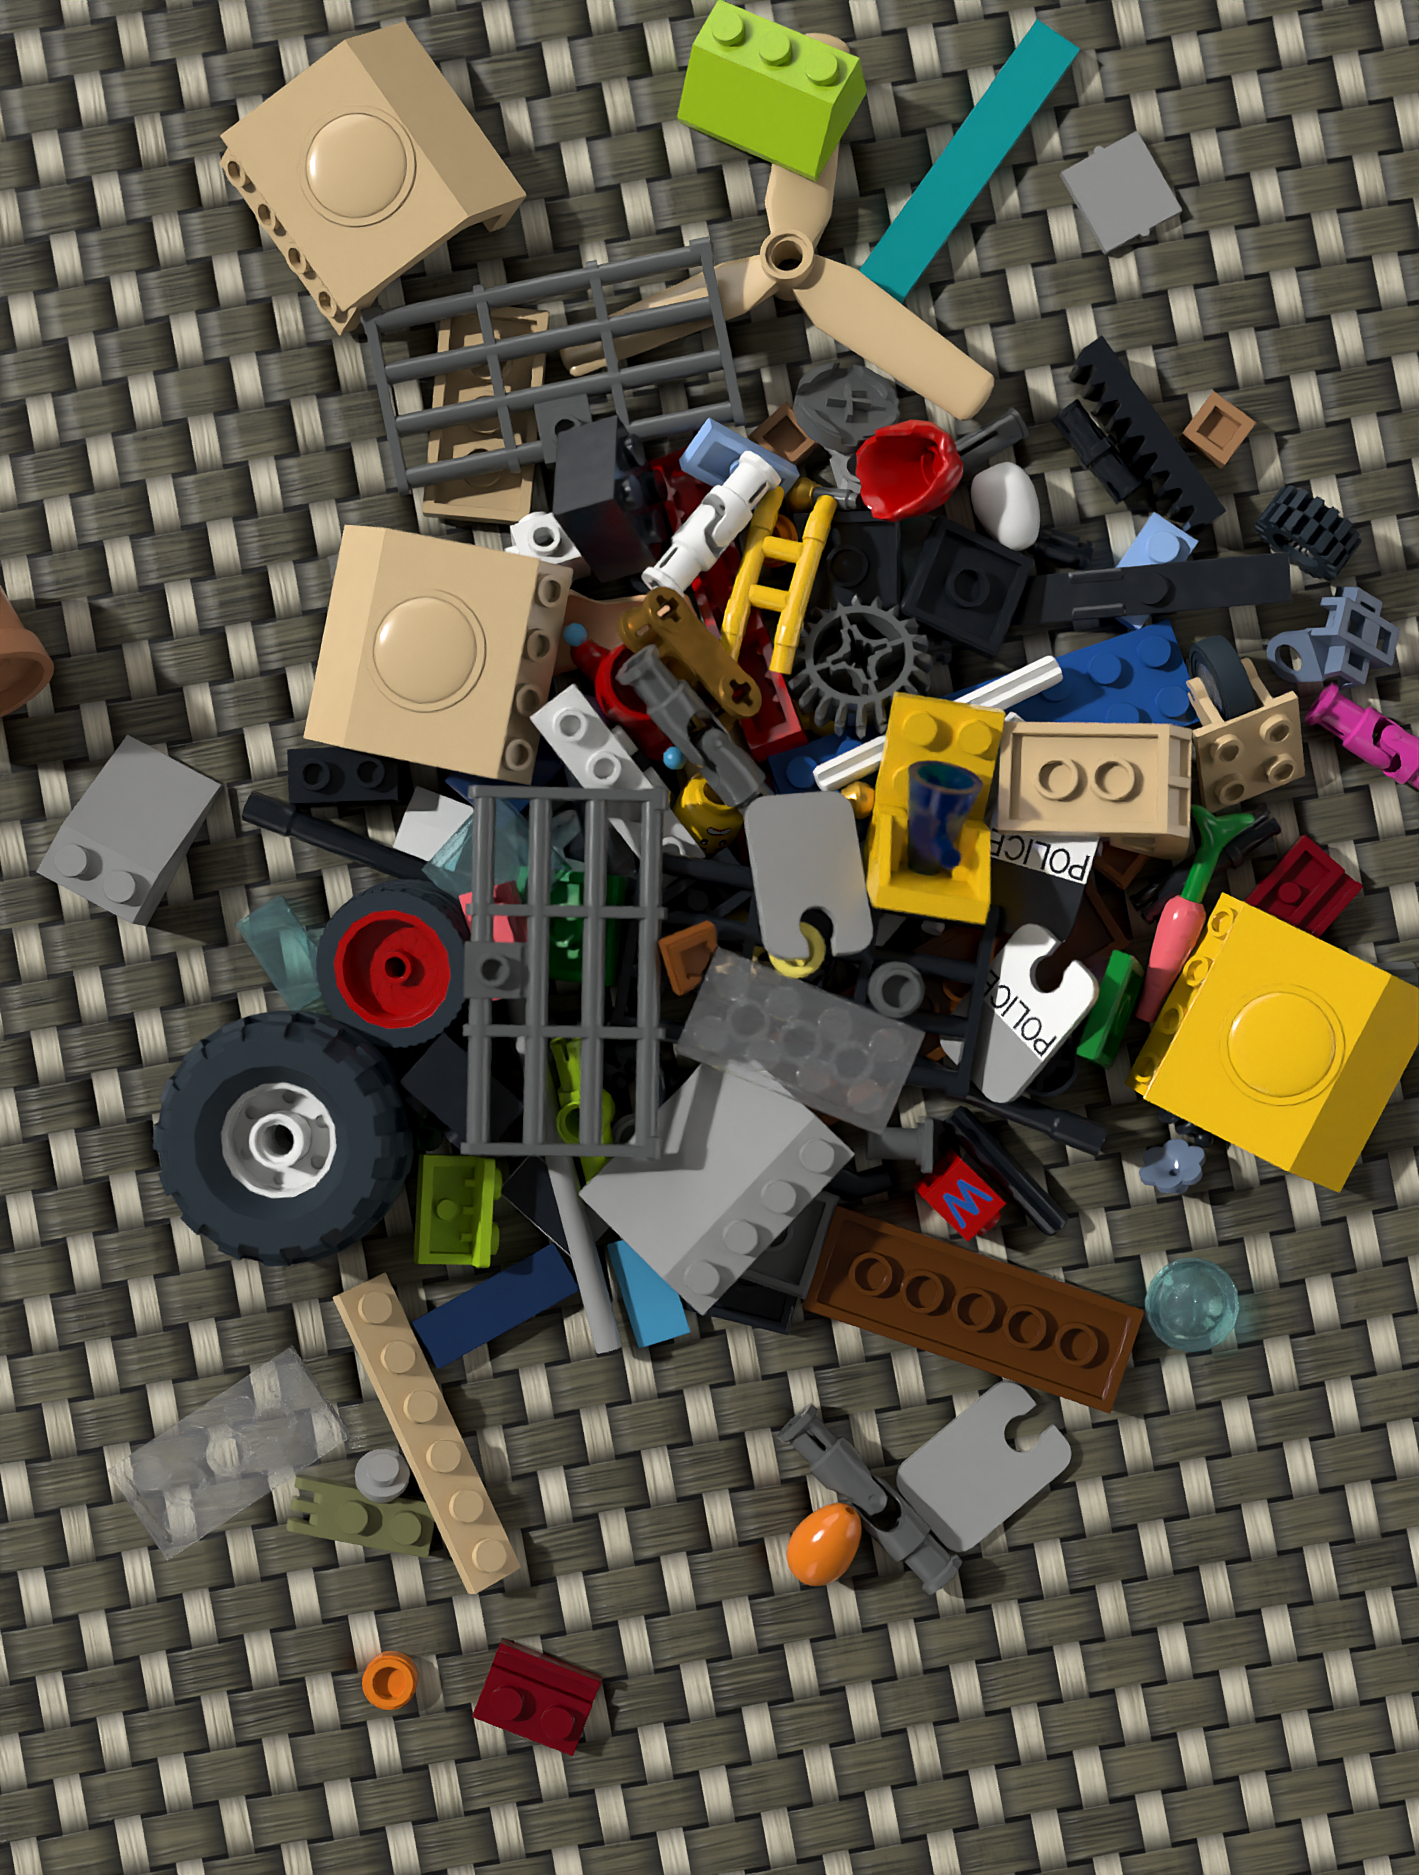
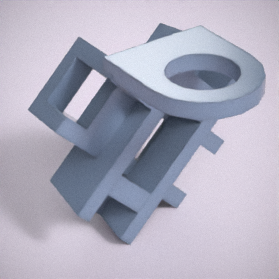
(1335, 650)

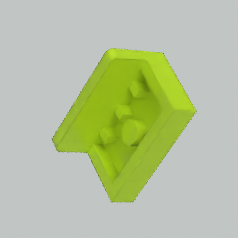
(456, 1210)

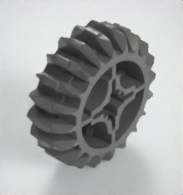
(892, 647)

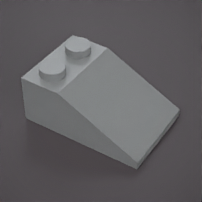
(130, 831)

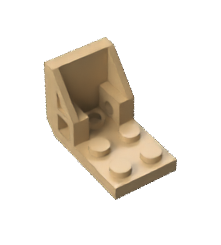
(1098, 783)

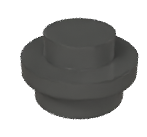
(896, 989)

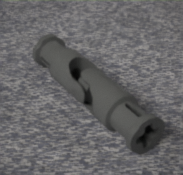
(671, 705)
(843, 1470)

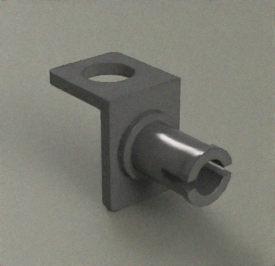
(912, 1144)

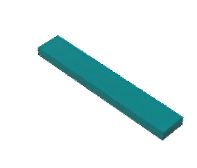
(969, 160)

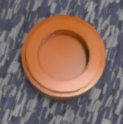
(390, 1680)

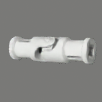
(713, 524)

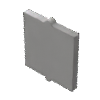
(1121, 192)

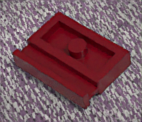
(1305, 888)
(537, 1697)

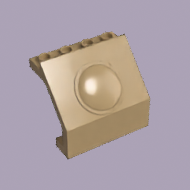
(366, 169)
(438, 652)

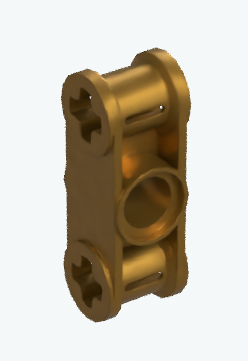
(691, 655)

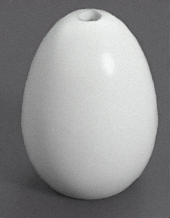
(1007, 505)

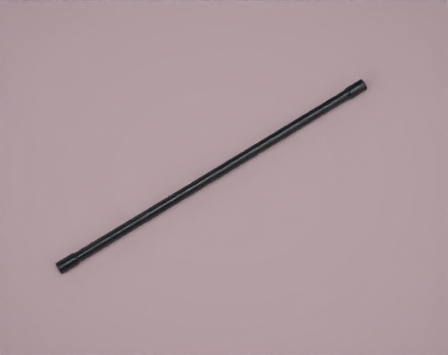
(291, 822)

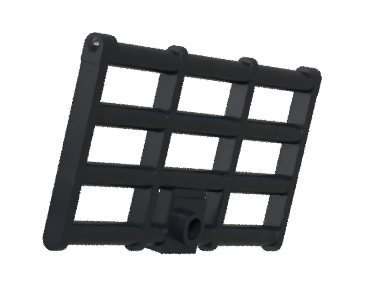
(749, 934)

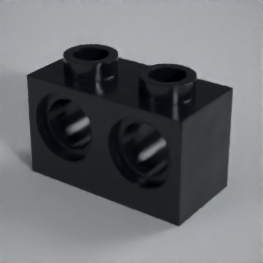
(343, 778)

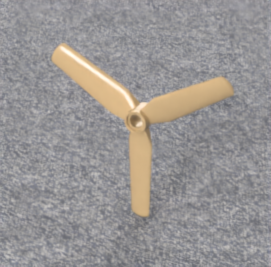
(831, 294)

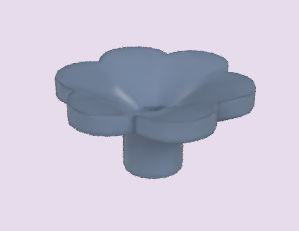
(1172, 1166)

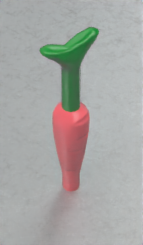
(1185, 914)

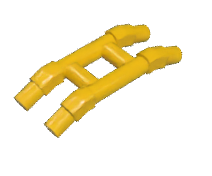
(790, 603)

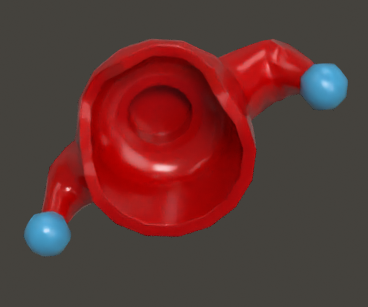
(620, 700)

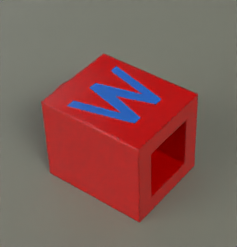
(960, 1196)

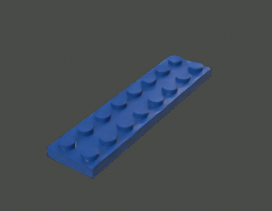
(1114, 681)

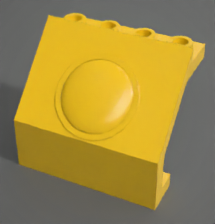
(1279, 1043)

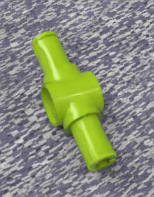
(568, 1064)

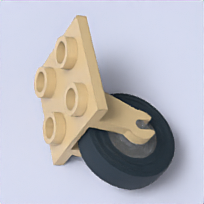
(1246, 735)

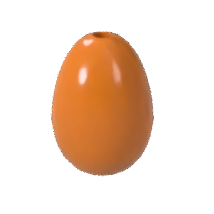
(824, 1544)

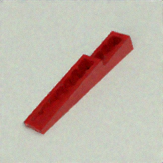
(777, 722)

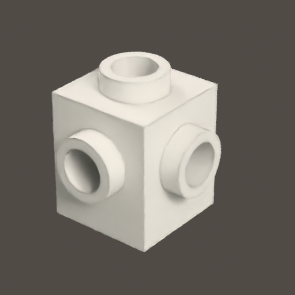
(543, 538)

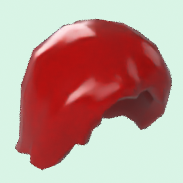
(907, 469)

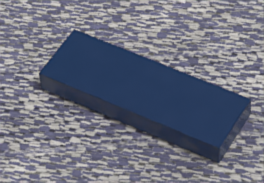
(496, 1305)

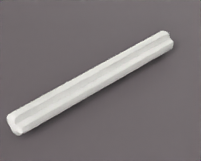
(998, 694)

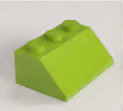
(770, 90)

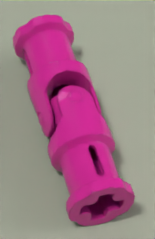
(1390, 751)

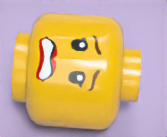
(707, 816)

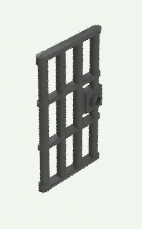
(561, 403)
(522, 971)

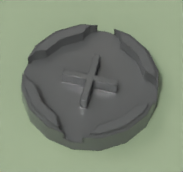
(844, 405)

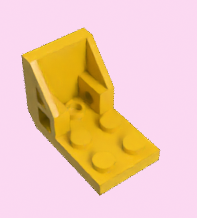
(936, 731)

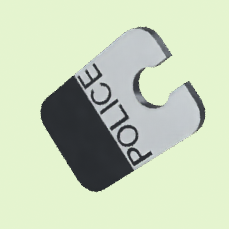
(1039, 879)

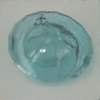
(1192, 1304)

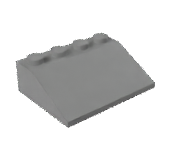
(727, 1182)

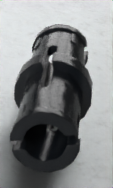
(1097, 451)

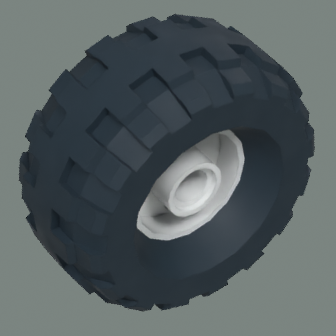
(229, 1149)

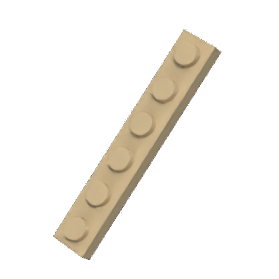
(427, 1433)

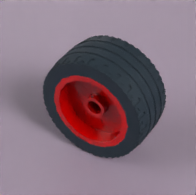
(395, 963)

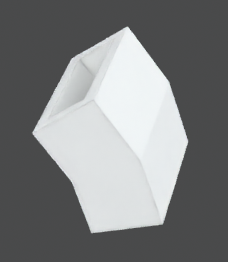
(429, 823)

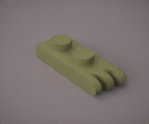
(347, 1516)

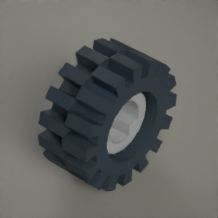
(1309, 531)

